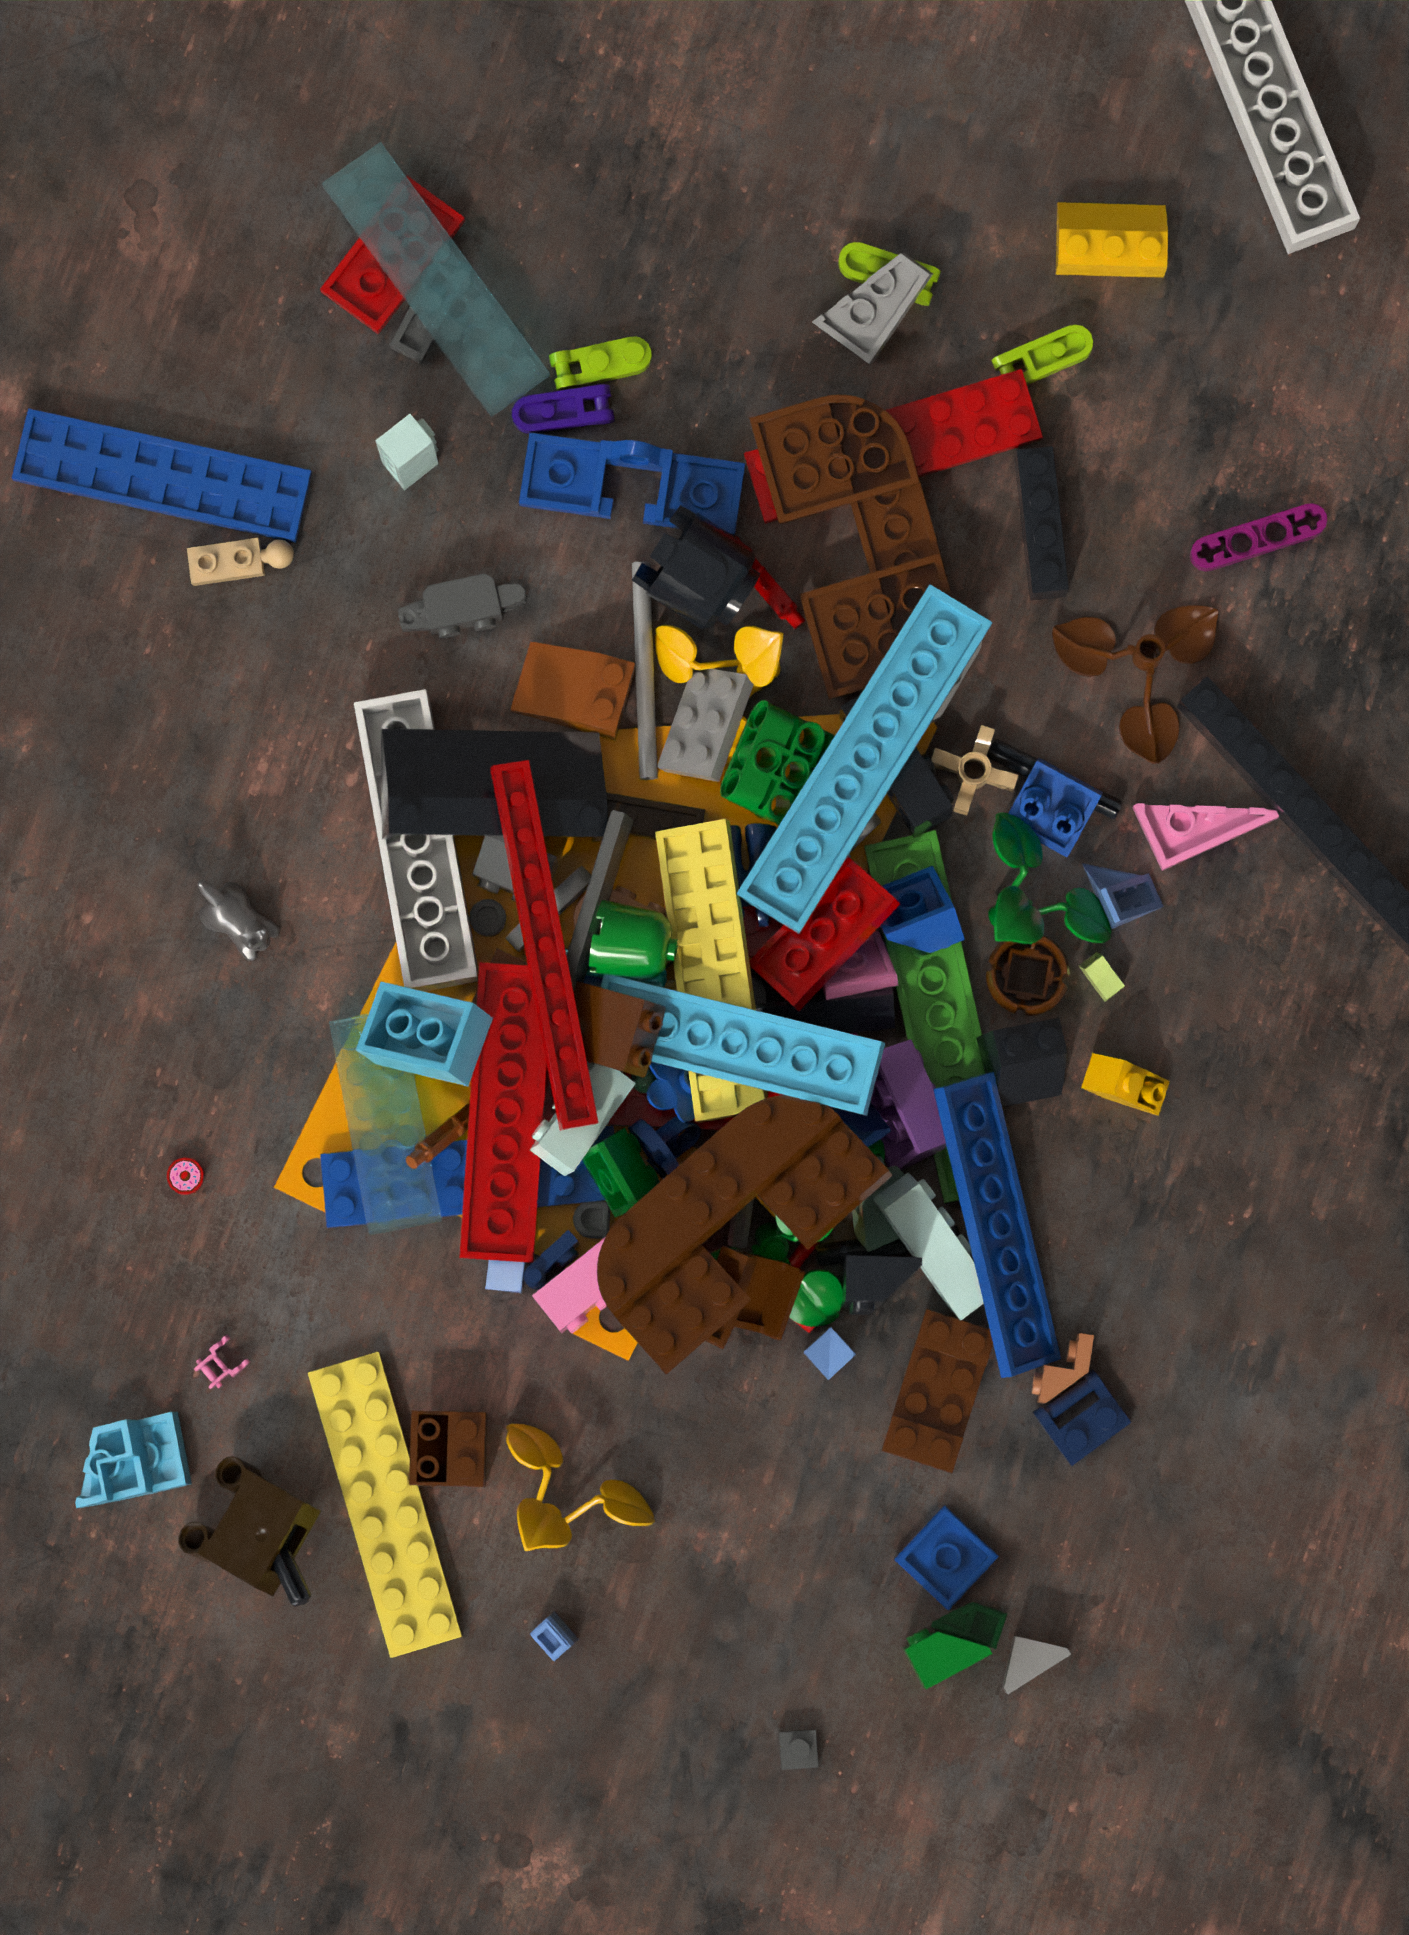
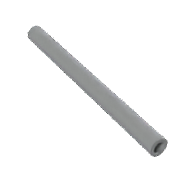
(644, 680)

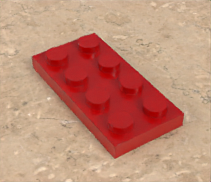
(361, 283)
(838, 926)

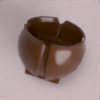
(1053, 986)

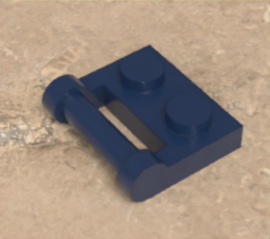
(1088, 1428)

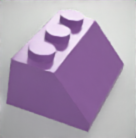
(908, 1106)

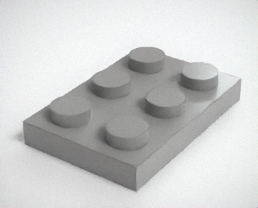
(706, 724)

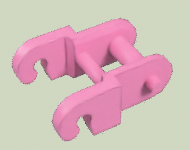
(216, 1381)

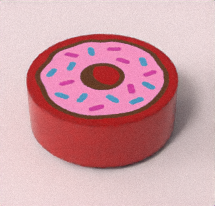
(185, 1176)

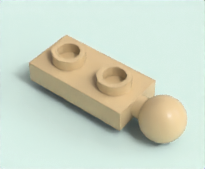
(236, 560)

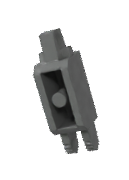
(461, 605)

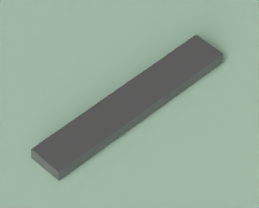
(598, 889)

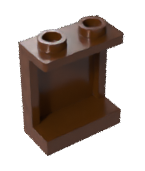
(617, 1028)
(770, 1286)

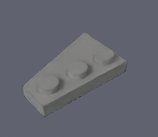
(875, 309)

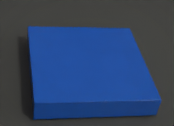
(946, 1557)

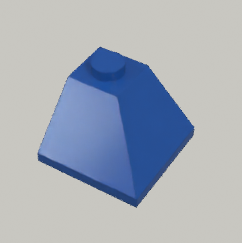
(925, 913)

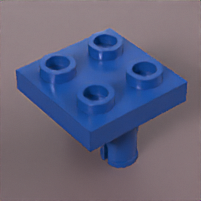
(1055, 806)

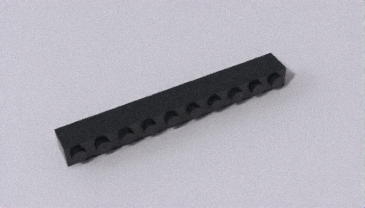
(1300, 808)

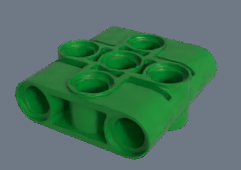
(777, 736)

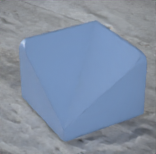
(829, 1353)

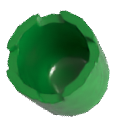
(631, 942)

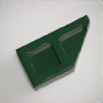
(973, 1623)

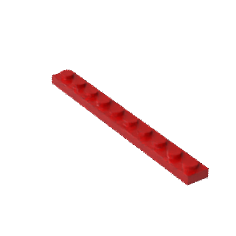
(544, 945)

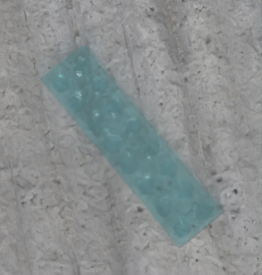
(435, 279)

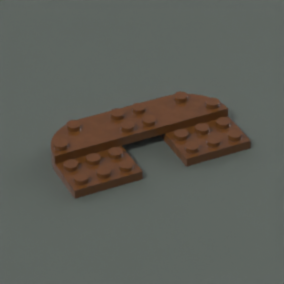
(858, 455)
(653, 1257)

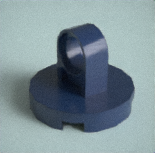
(665, 1143)

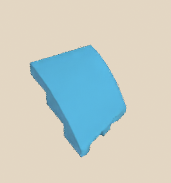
(134, 1460)

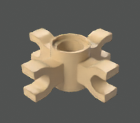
(992, 776)

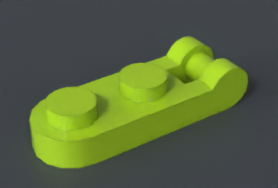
(861, 261)
(1048, 353)
(601, 362)

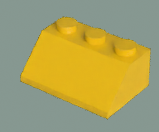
(1111, 240)

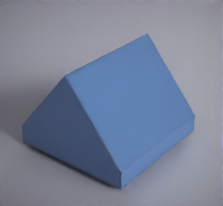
(554, 1636)

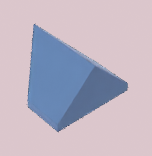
(1123, 894)

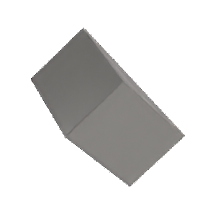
(1028, 1660)

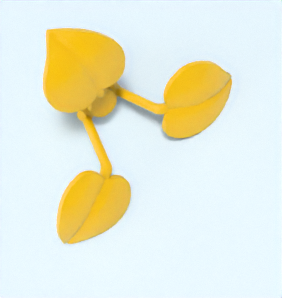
(756, 654)
(543, 1524)

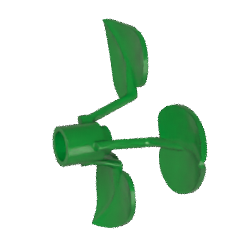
(1013, 913)
(820, 1290)

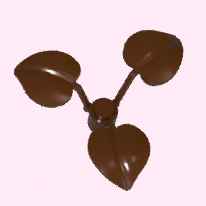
(1183, 631)

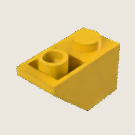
(1125, 1083)

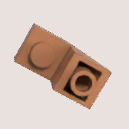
(1055, 1379)

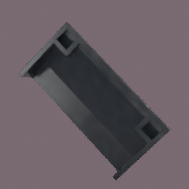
(445, 783)

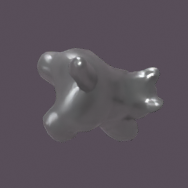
(231, 913)

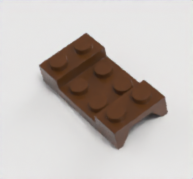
(938, 1391)

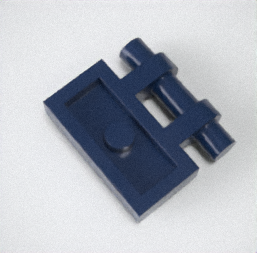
(560, 1253)

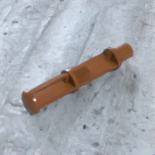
(440, 1138)

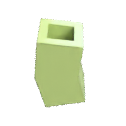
(1101, 976)

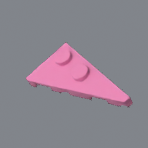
(1186, 831)

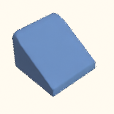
(505, 1276)

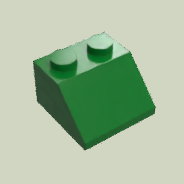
(620, 1171)
(940, 1655)

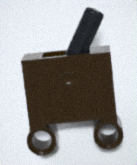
(256, 1533)

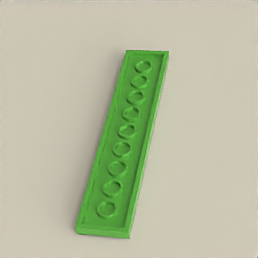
(931, 986)

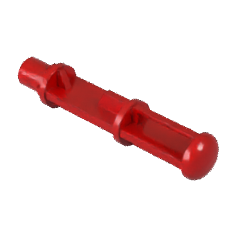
(776, 596)

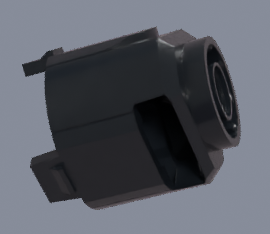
(701, 573)

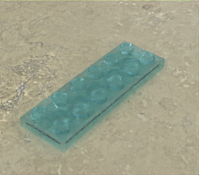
(383, 1131)

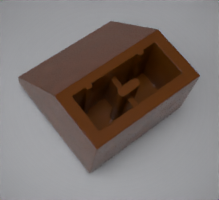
(448, 1448)

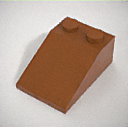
(574, 688)

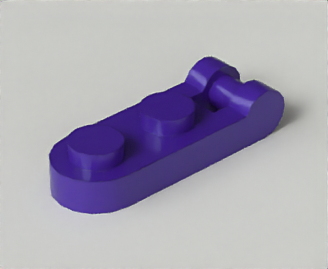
(562, 409)

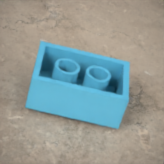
(424, 1033)

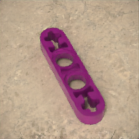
(1256, 532)

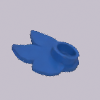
(671, 1091)

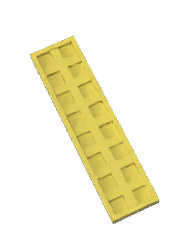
(712, 943)
(382, 1505)

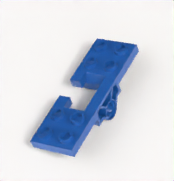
(570, 474)

